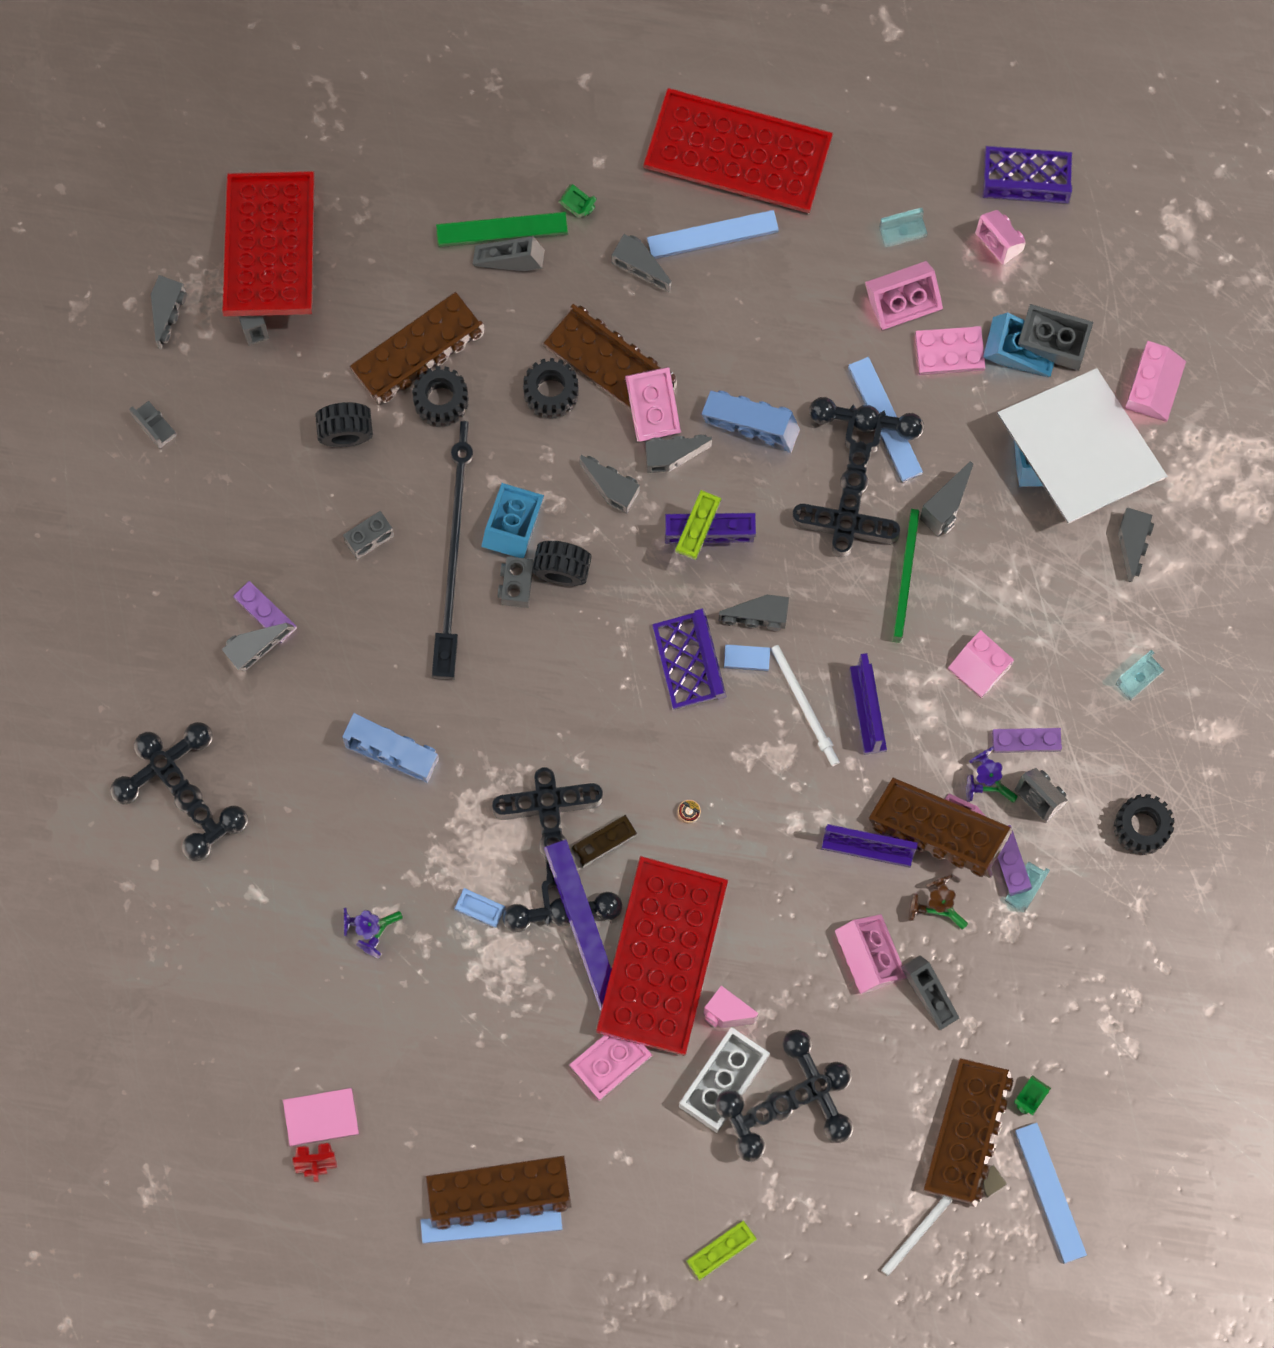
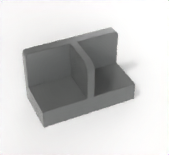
(153, 424)

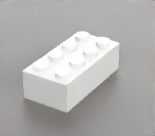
(729, 1068)

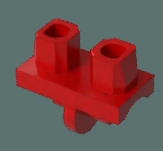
(314, 1164)

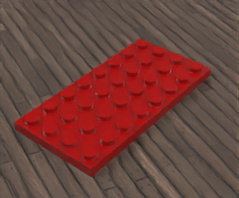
(738, 150)
(269, 244)
(662, 956)

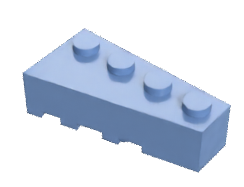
(752, 419)
(390, 748)

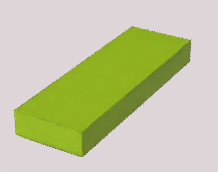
(698, 525)
(721, 1250)

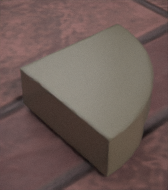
(994, 1182)

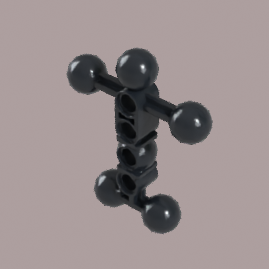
(149, 747)
(835, 1077)

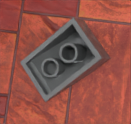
(1055, 336)
(941, 509)
(1040, 793)

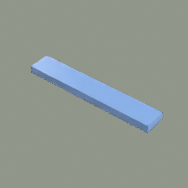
(713, 234)
(874, 395)
(1050, 1193)
(502, 1227)

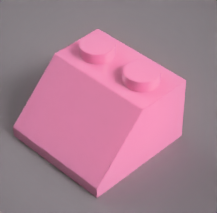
(1000, 236)
(981, 664)
(728, 1010)

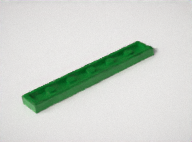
(501, 229)
(906, 575)

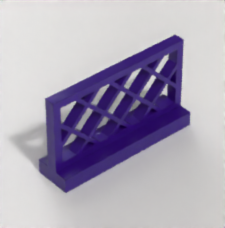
(1027, 188)
(724, 528)
(708, 654)
(867, 707)
(869, 845)

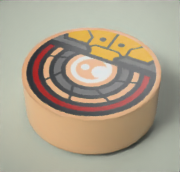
(689, 811)

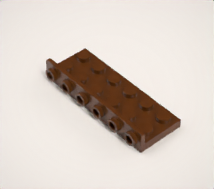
(417, 348)
(599, 353)
(940, 827)
(968, 1132)
(498, 1192)

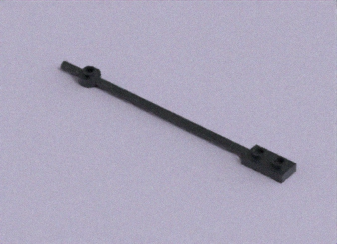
(446, 643)

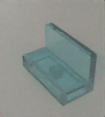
(903, 227)
(1139, 676)
(1036, 877)

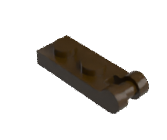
(605, 840)

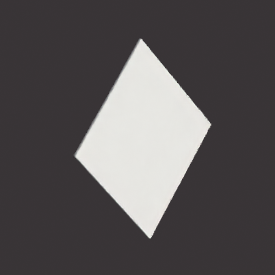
(1082, 445)

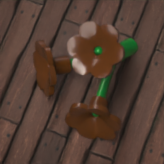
(940, 901)

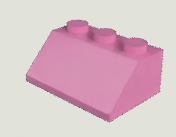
(904, 295)
(1156, 381)
(870, 953)

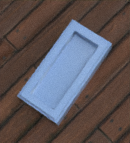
(747, 657)
(480, 908)

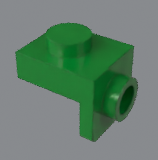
(577, 201)
(1031, 1095)

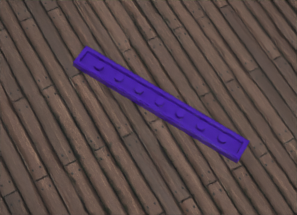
(580, 917)

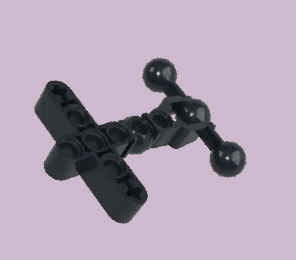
(866, 419)
(517, 916)

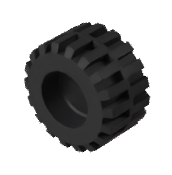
(550, 371)
(440, 379)
(344, 424)
(561, 563)
(1154, 809)

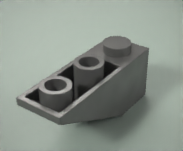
(166, 300)
(671, 453)
(613, 487)
(1132, 537)
(762, 611)

